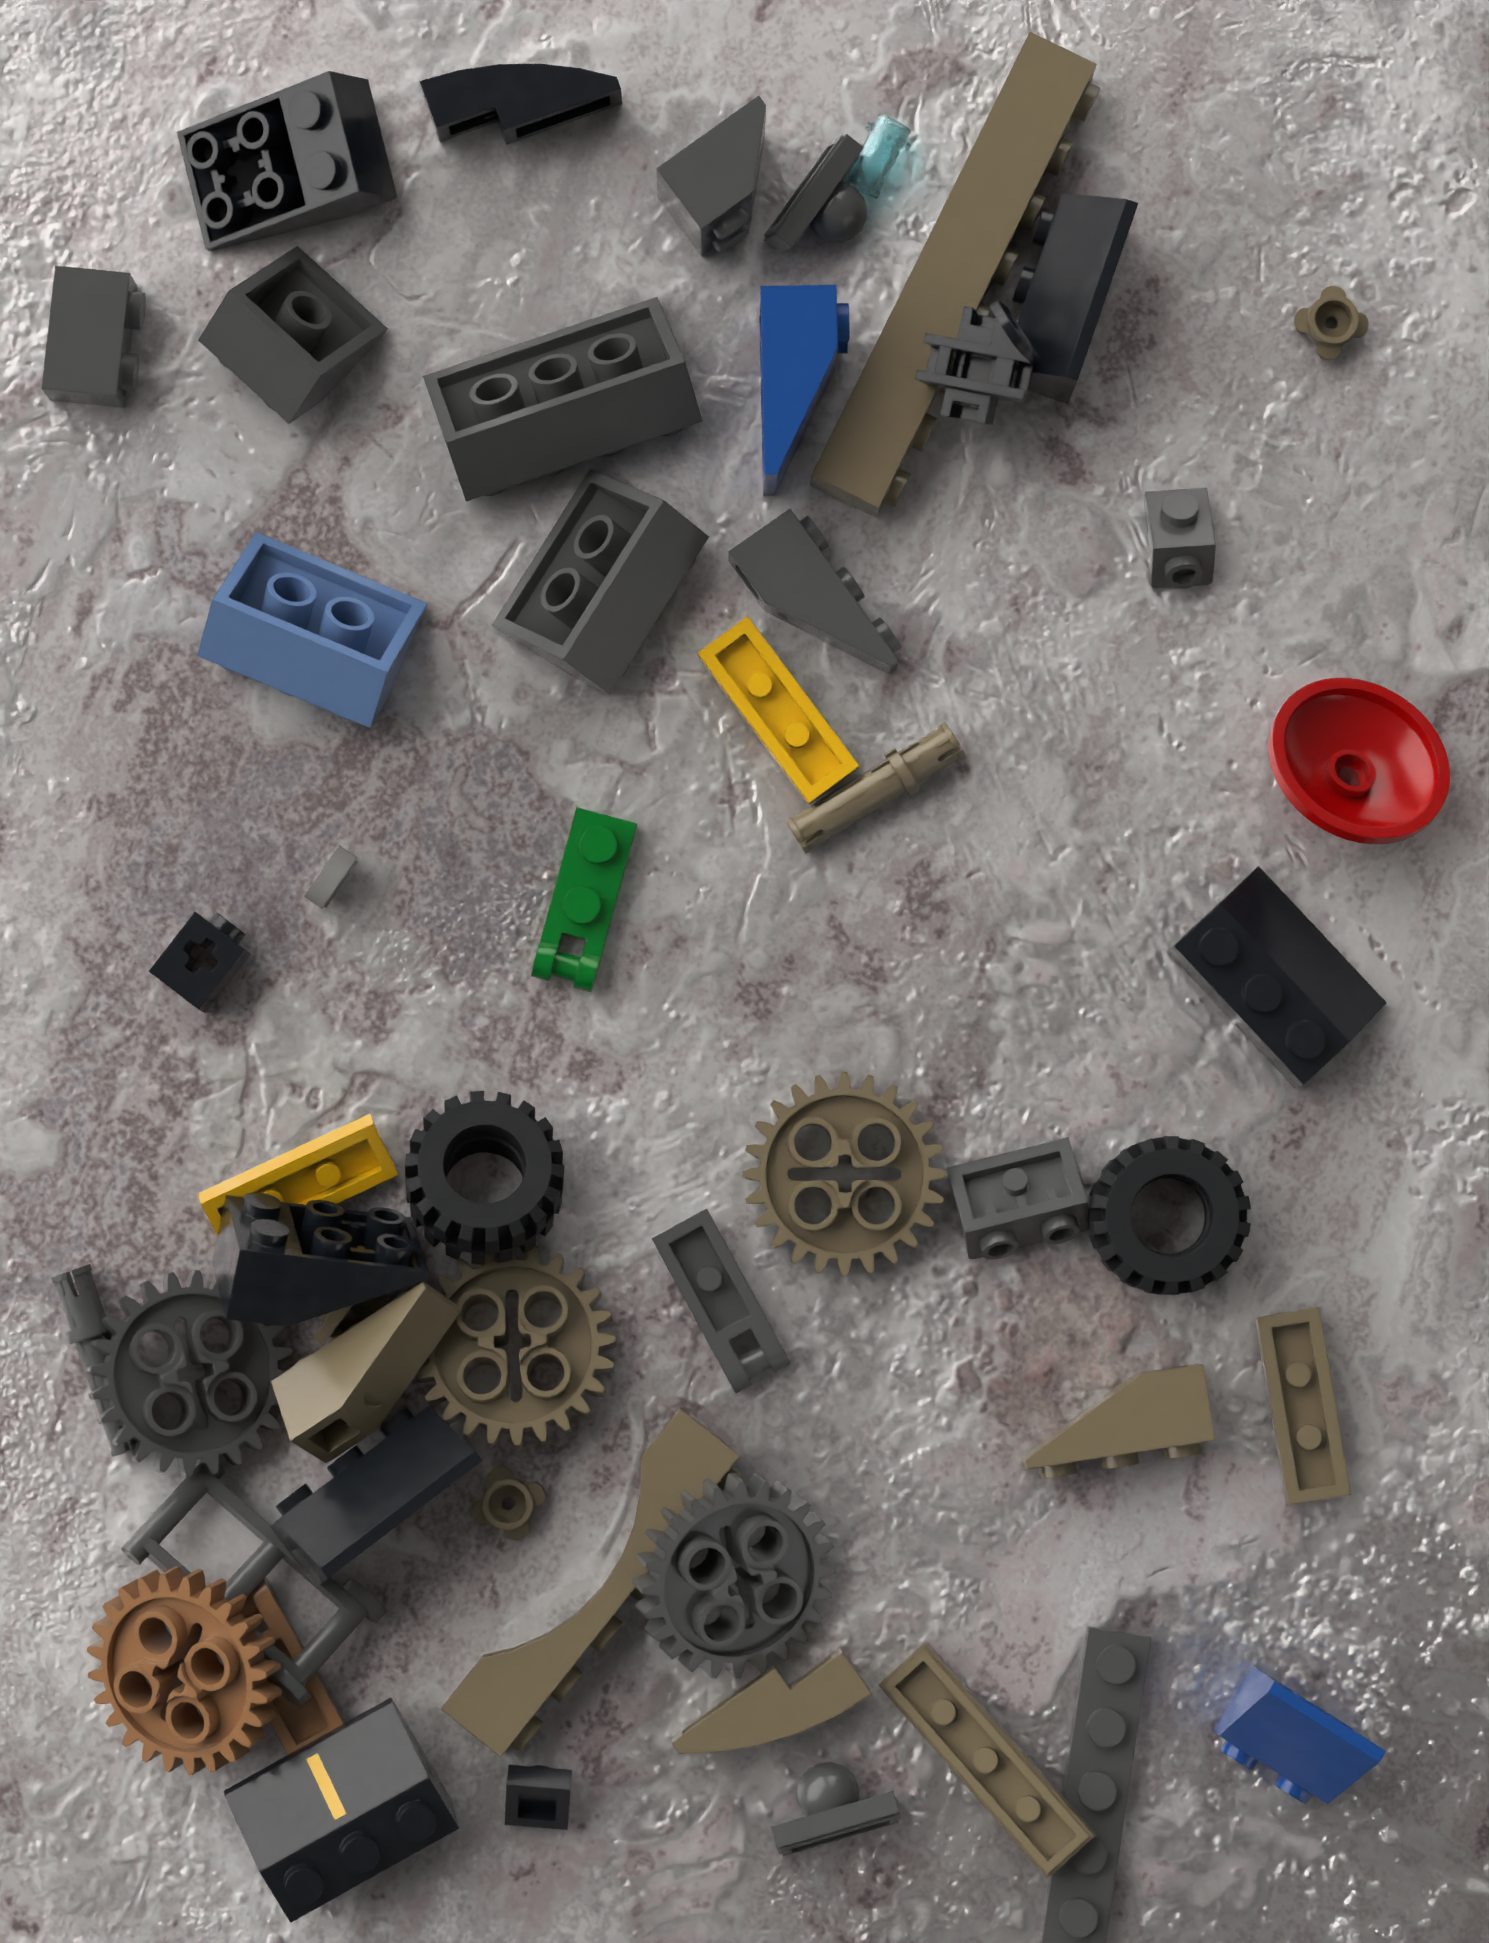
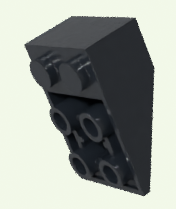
(287, 161)
(310, 1259)

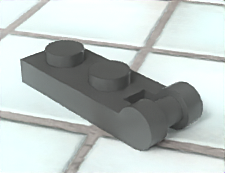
(719, 1298)

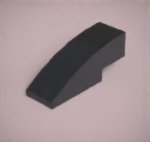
(518, 97)

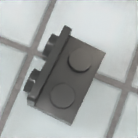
(1019, 1199)

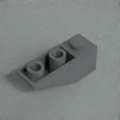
(798, 585)

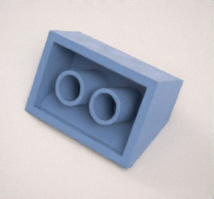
(311, 629)

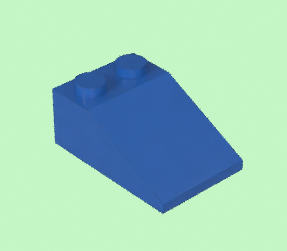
(798, 352)
(1293, 1738)

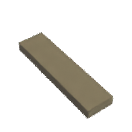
(987, 1760)

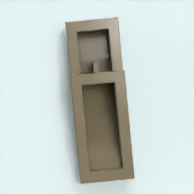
(774, 1709)

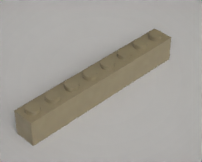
(956, 270)

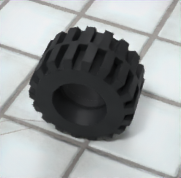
(491, 1129)
(1223, 1209)

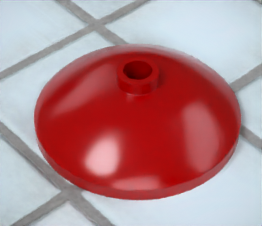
(1372, 743)

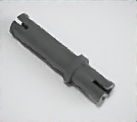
(84, 1318)

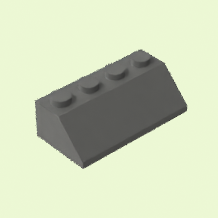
(563, 399)

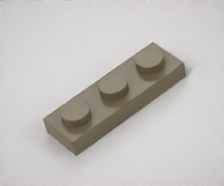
(1302, 1406)

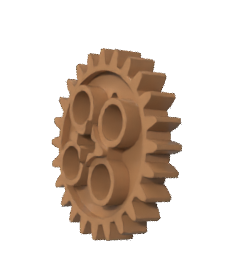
(140, 1647)

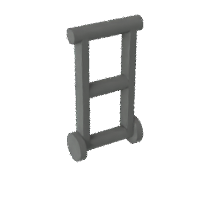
(352, 1598)

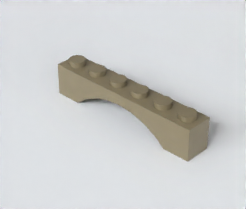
(511, 1684)

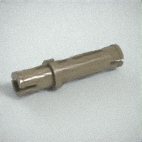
(876, 787)

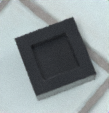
(538, 1797)

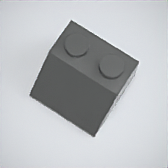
(715, 180)
(291, 333)

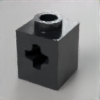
(204, 985)

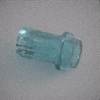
(880, 151)

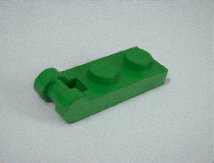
(584, 897)

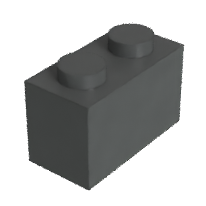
(92, 336)

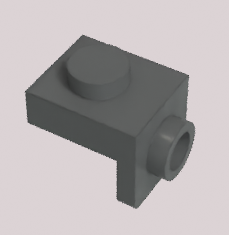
(1180, 537)

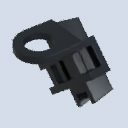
(978, 379)

